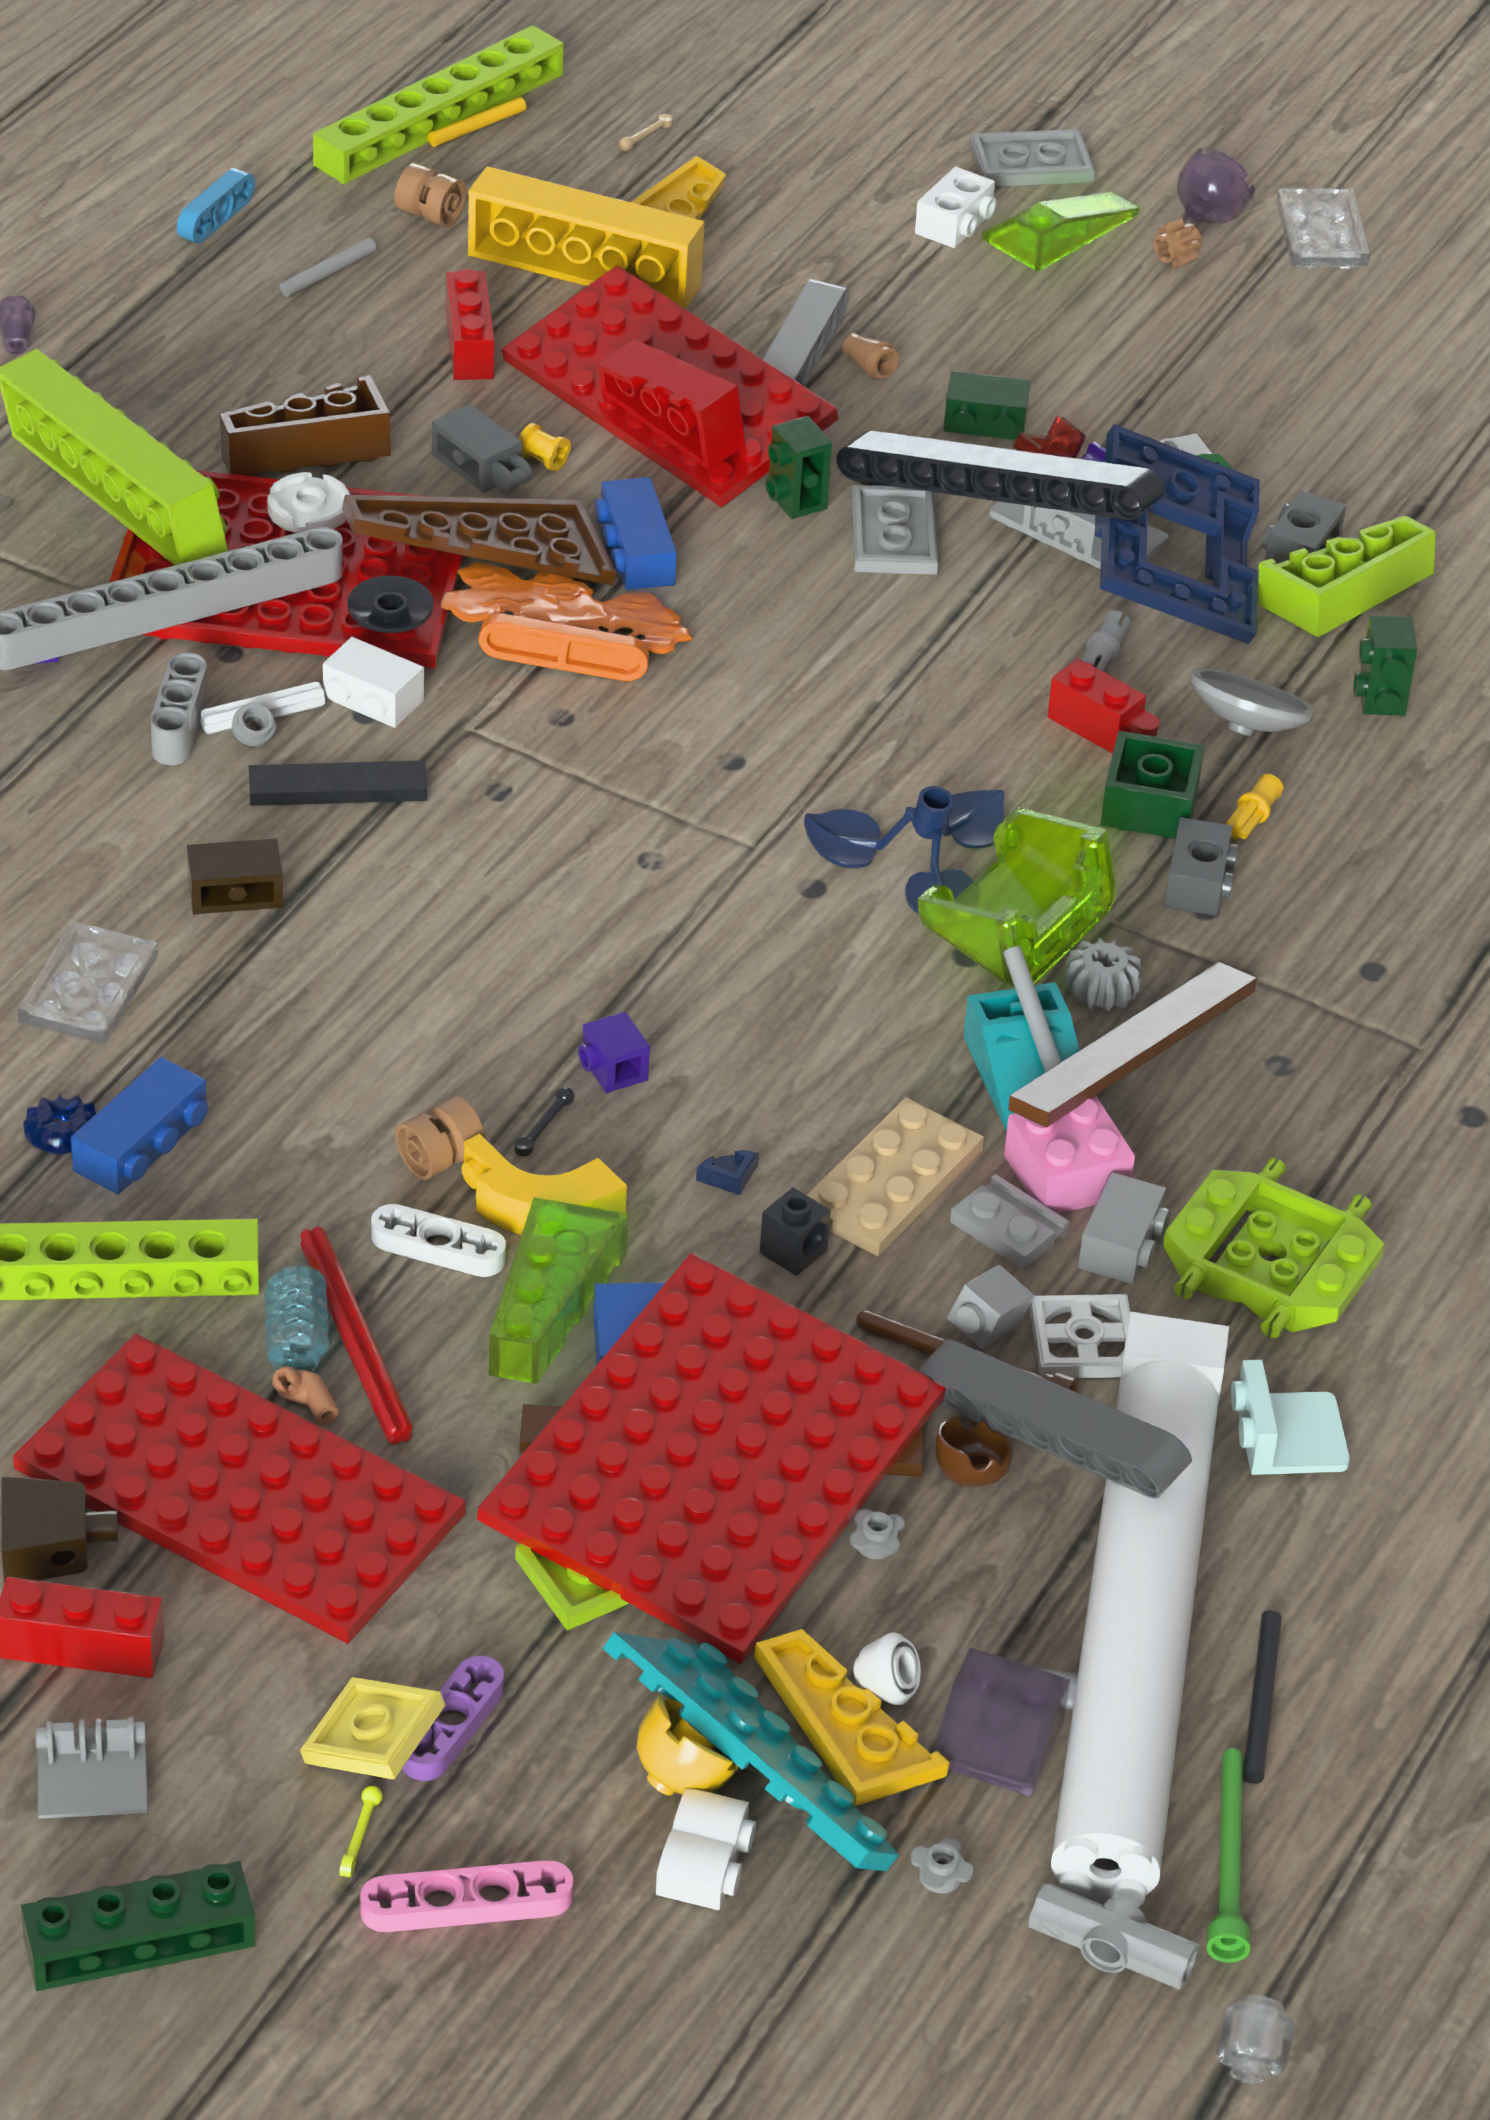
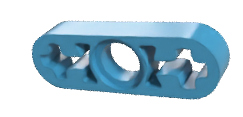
(215, 205)

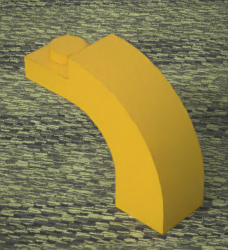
(507, 1192)

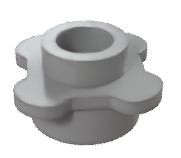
(876, 1533)
(941, 1877)

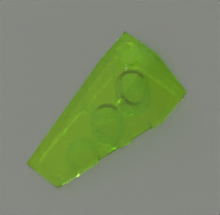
(1058, 227)

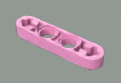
(468, 1904)

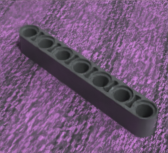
(1057, 1419)

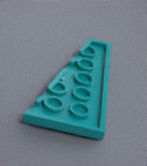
(741, 1728)

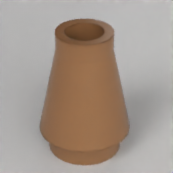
(873, 356)

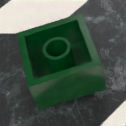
(1151, 784)

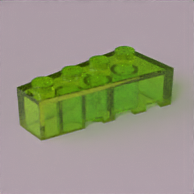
(551, 1283)

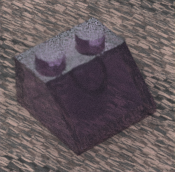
(1002, 1721)

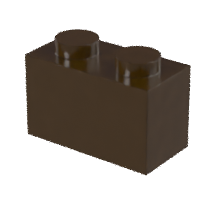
(235, 876)

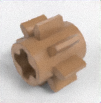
(1177, 243)

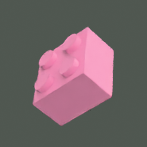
(1070, 1159)

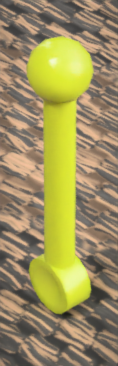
(371, 1797)

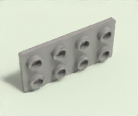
(1066, 530)

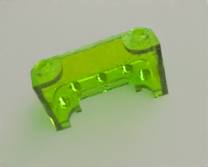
(1038, 895)

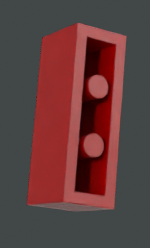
(469, 325)
(80, 1627)

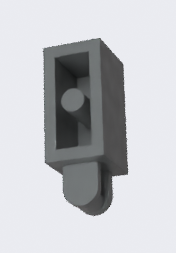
(479, 450)

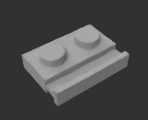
(1009, 1222)

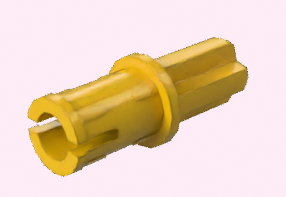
(1255, 806)

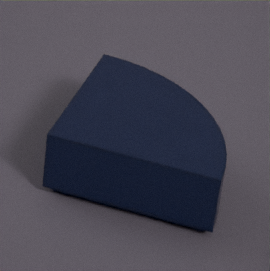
(728, 1172)

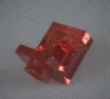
(1061, 440)

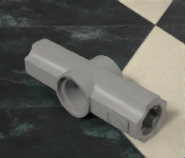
(1113, 1935)

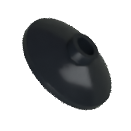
(390, 604)

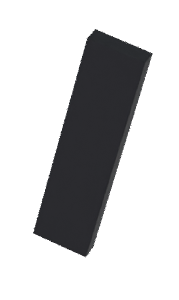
(337, 783)

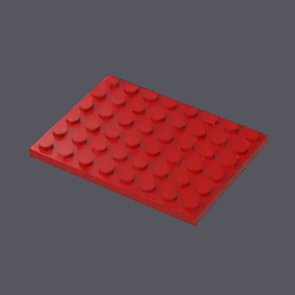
(315, 618)
(713, 1456)

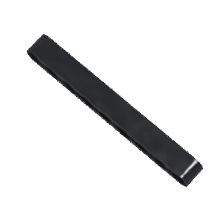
(1001, 475)

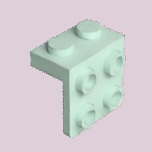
(1287, 1429)

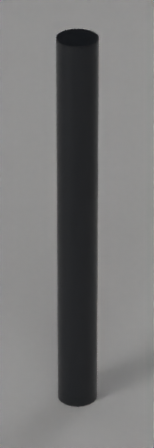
(1262, 1697)

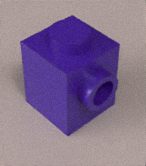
(614, 1052)

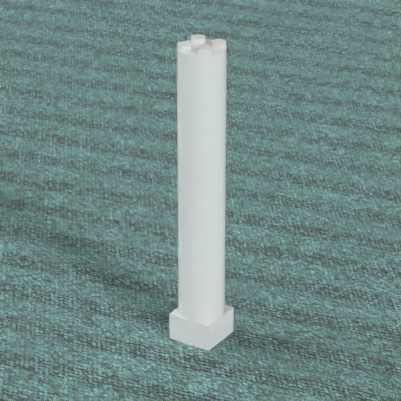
(1139, 1625)

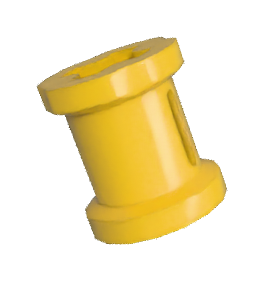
(544, 447)

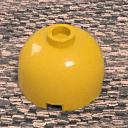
(679, 1754)

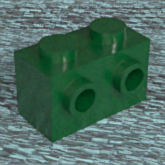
(799, 467)
(1386, 665)

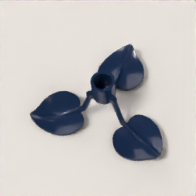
(970, 817)

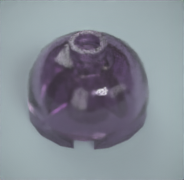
(1213, 187)

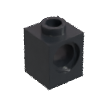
(794, 1231)

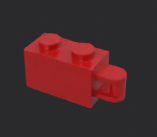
(1098, 705)

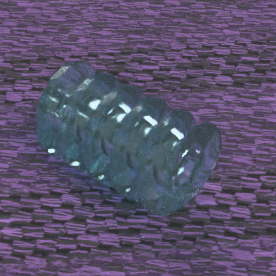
(296, 1318)

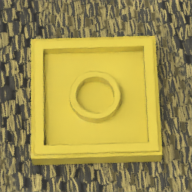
(372, 1727)

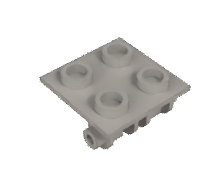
(91, 1769)

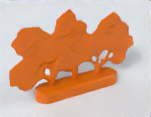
(559, 622)

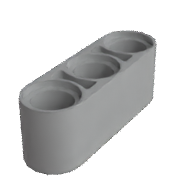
(178, 708)

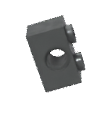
(1303, 524)
(1199, 866)

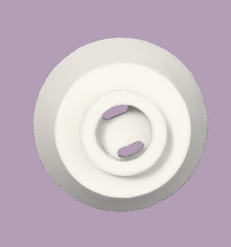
(889, 1668)

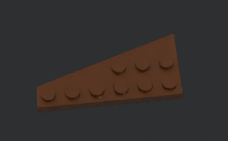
(517, 532)

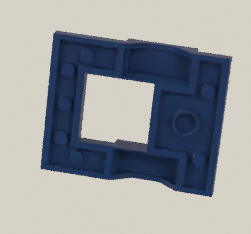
(1199, 497)

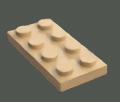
(895, 1175)

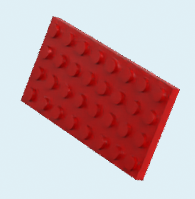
(615, 309)
(243, 1487)

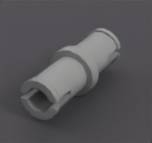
(1105, 643)

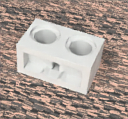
(955, 207)

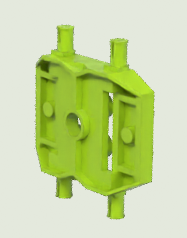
(1320, 1249)

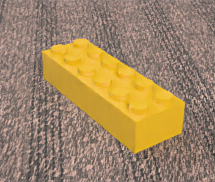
(582, 234)

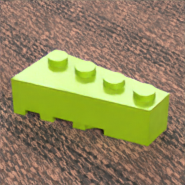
(1348, 575)

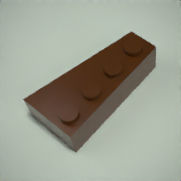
(307, 431)

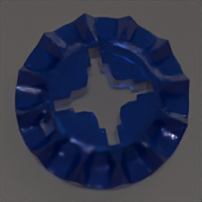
(56, 1136)

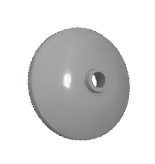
(1249, 702)

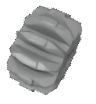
(1103, 974)

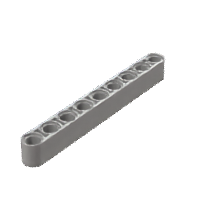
(169, 597)

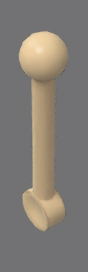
(664, 121)

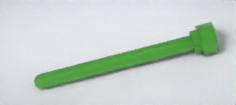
(1228, 1933)

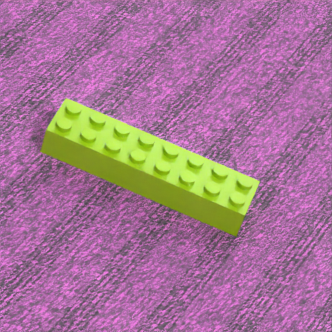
(112, 459)

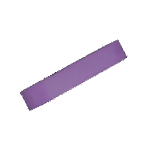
(456, 1695)

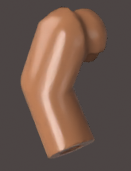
(306, 1389)

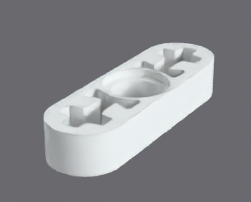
(472, 1237)

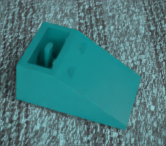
(1004, 1044)

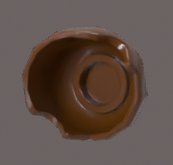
(973, 1454)

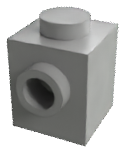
(990, 1306)

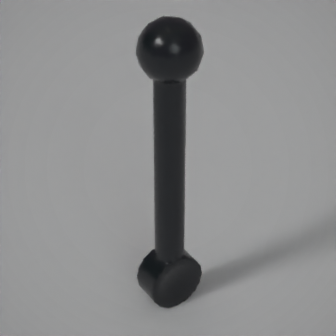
(524, 1145)

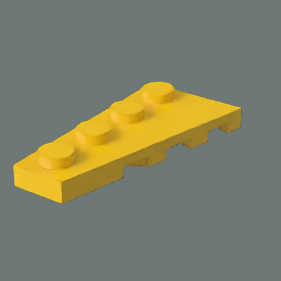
(686, 190)
(845, 1723)

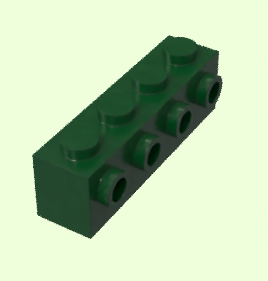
(138, 1925)

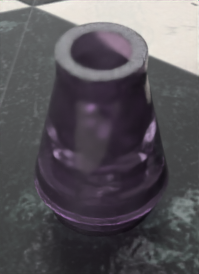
(16, 323)

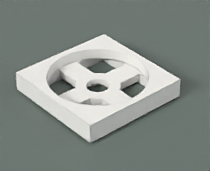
(1088, 1363)

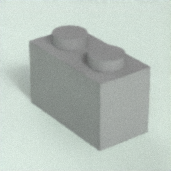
(1123, 1228)

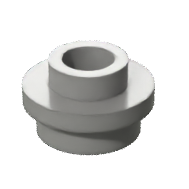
(255, 714)

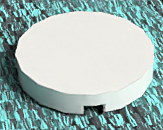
(307, 502)

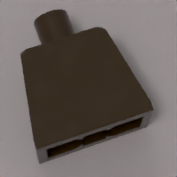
(49, 1528)

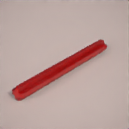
(358, 1338)

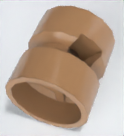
(430, 195)
(437, 1139)

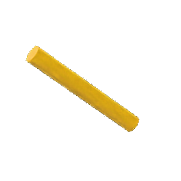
(476, 121)

